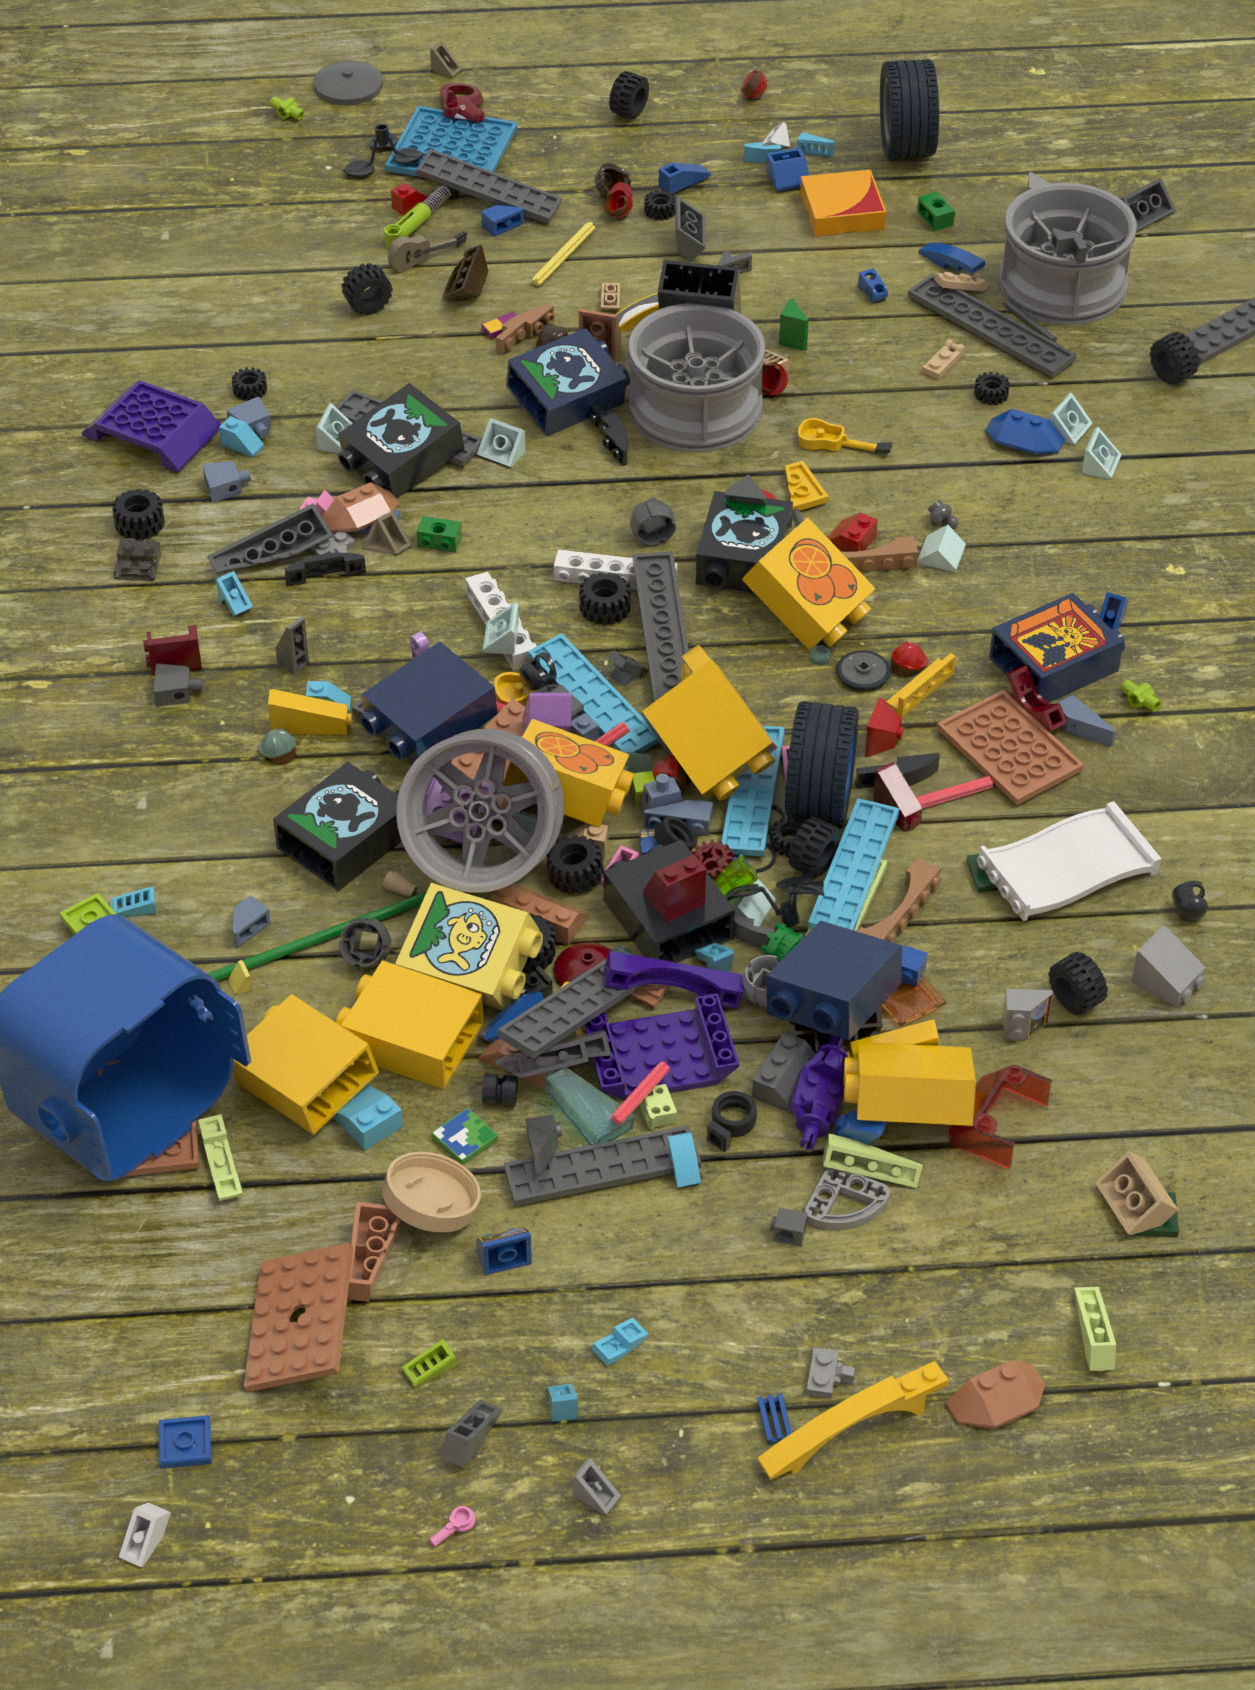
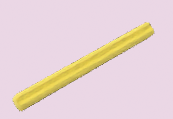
(563, 253)

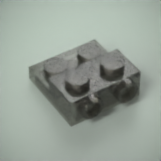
(137, 560)

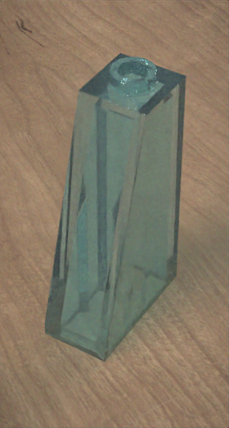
(586, 1107)

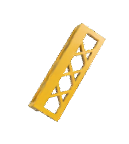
(922, 685)

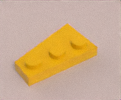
(804, 487)

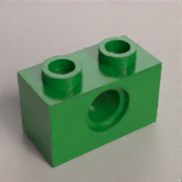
(935, 211)
(439, 534)

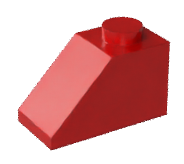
(405, 198)

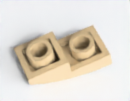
(610, 296)

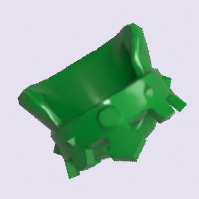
(781, 941)

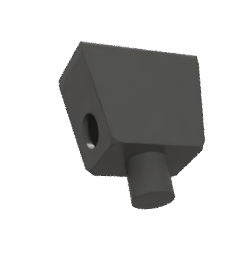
(174, 684)

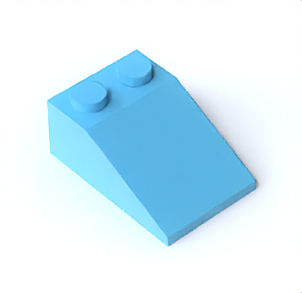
(370, 1117)

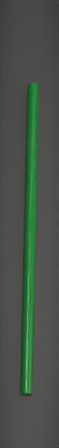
(318, 937)

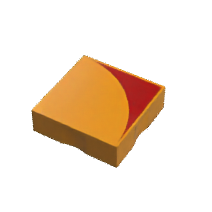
(842, 202)

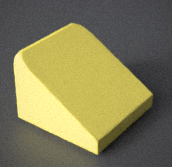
(240, 979)

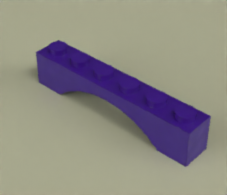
(629, 971)

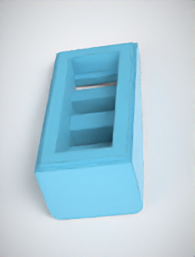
(805, 140)
(144, 899)

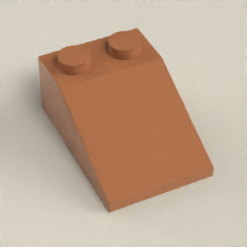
(602, 327)

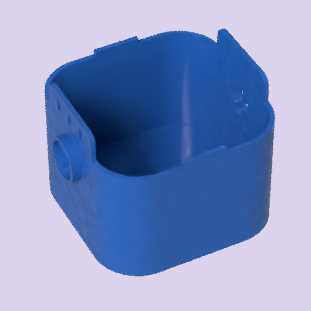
(106, 1000)

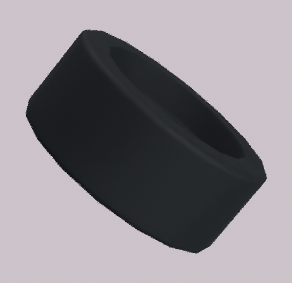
(674, 829)
(735, 1099)

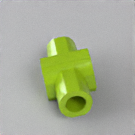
(287, 108)
(1141, 695)

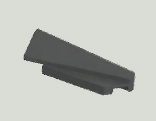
(561, 1055)

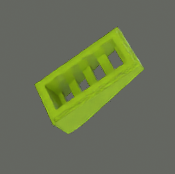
(434, 1371)

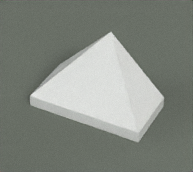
(777, 136)

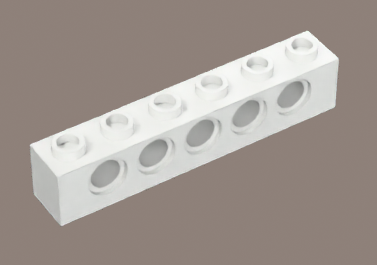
(577, 566)
(488, 603)

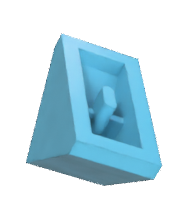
(563, 1402)

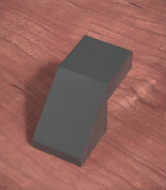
(1066, 242)

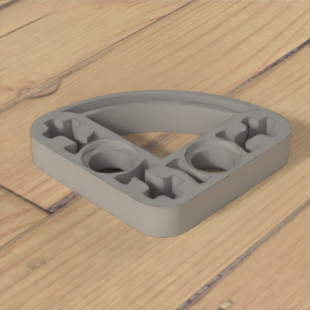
(835, 1188)

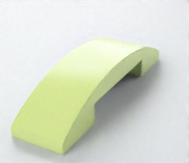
(220, 1157)

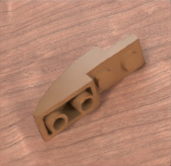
(525, 324)

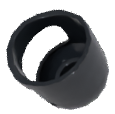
(533, 675)
(1187, 904)

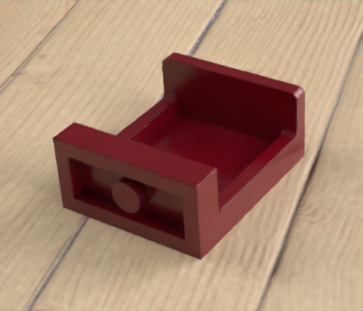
(174, 650)

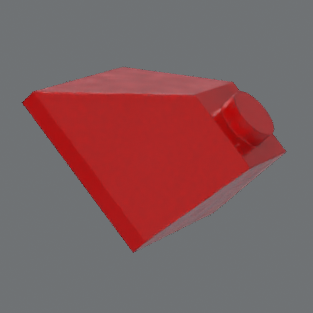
(883, 729)

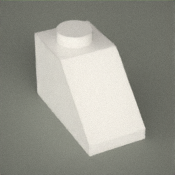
(144, 1533)

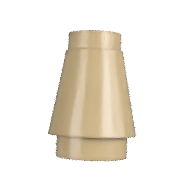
(399, 884)

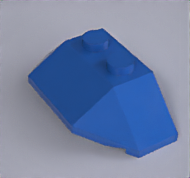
(1025, 432)

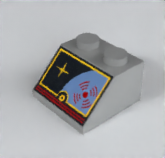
(1025, 1012)

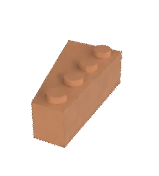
(372, 1241)

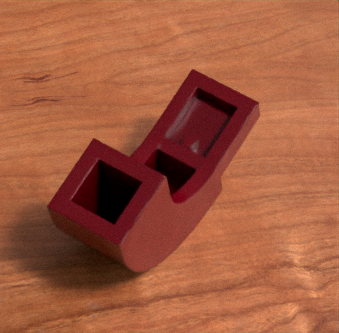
(1024, 693)

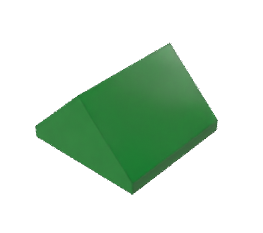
(793, 326)

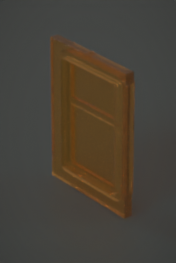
(912, 1001)

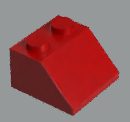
(854, 533)

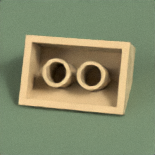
(1136, 1194)

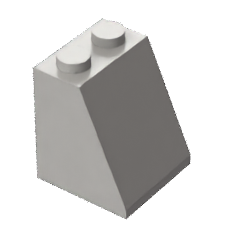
(1168, 968)

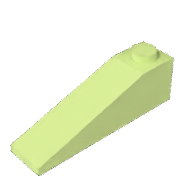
(869, 1161)
(1095, 1329)

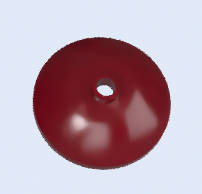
(577, 960)

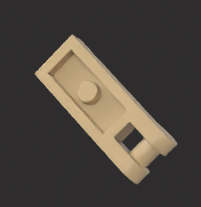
(961, 281)
(944, 359)

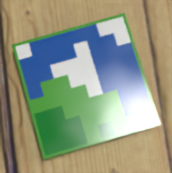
(464, 1136)

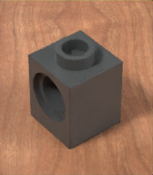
(789, 1226)

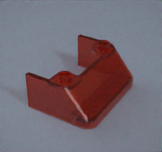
(980, 1137)

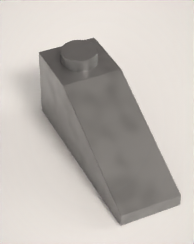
(293, 648)
(542, 1139)
(469, 1433)

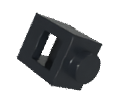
(539, 982)

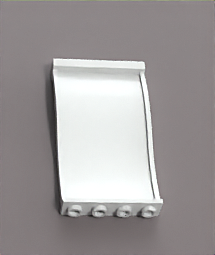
(1068, 860)

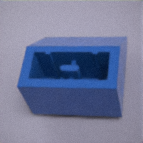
(786, 168)

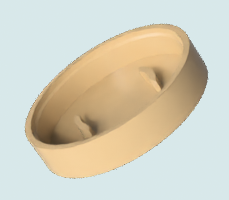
(431, 1191)

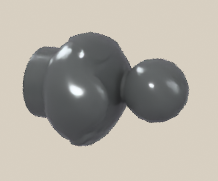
(941, 512)

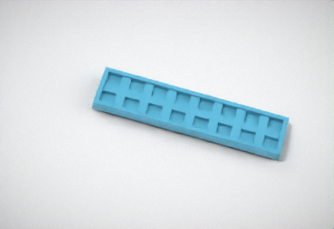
(597, 695)
(752, 804)
(855, 864)

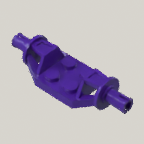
(819, 1092)

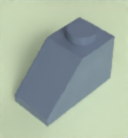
(585, 727)
(249, 920)

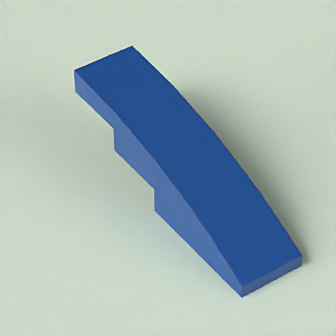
(952, 256)

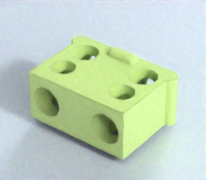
(658, 1108)

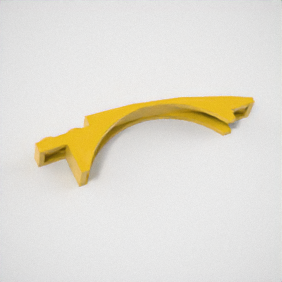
(888, 1395)

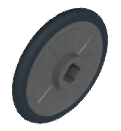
(863, 670)

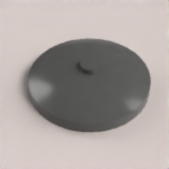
(348, 82)

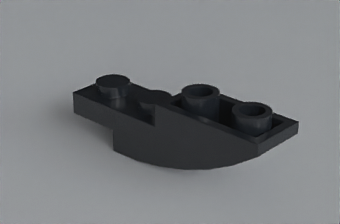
(613, 431)
(913, 768)

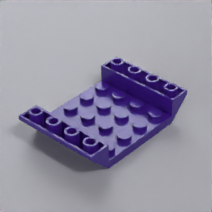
(157, 422)
(690, 1042)

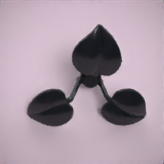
(382, 139)
(788, 909)

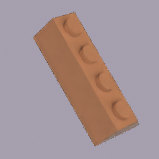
(564, 918)

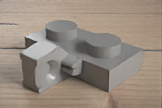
(337, 544)
(827, 1372)

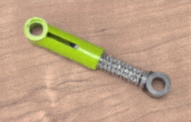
(418, 214)

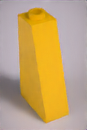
(307, 715)
(917, 1034)

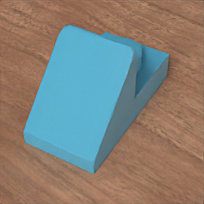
(233, 594)
(716, 956)

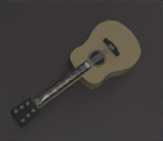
(408, 251)

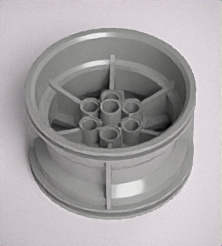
(1054, 285)
(696, 377)
(418, 828)

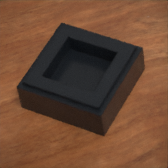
(718, 1136)

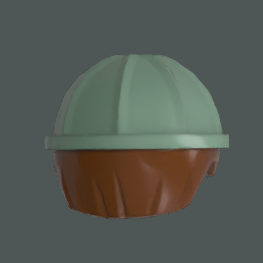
(278, 746)

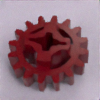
(710, 857)

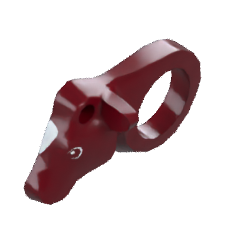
(462, 106)

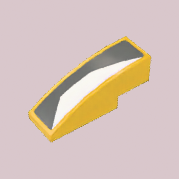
(635, 312)

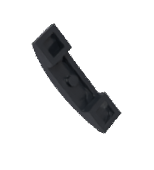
(324, 564)

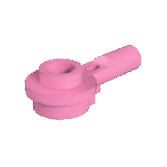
(461, 1520)

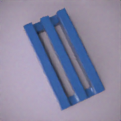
(771, 1401)

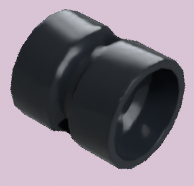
(499, 1089)

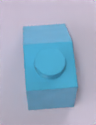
(239, 437)
(327, 691)

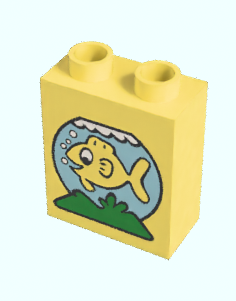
(471, 944)

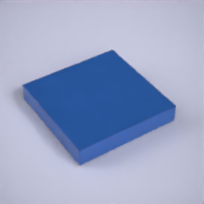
(185, 1441)

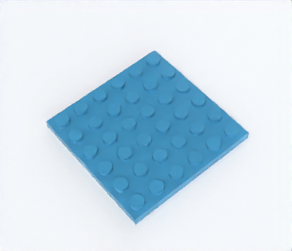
(464, 139)

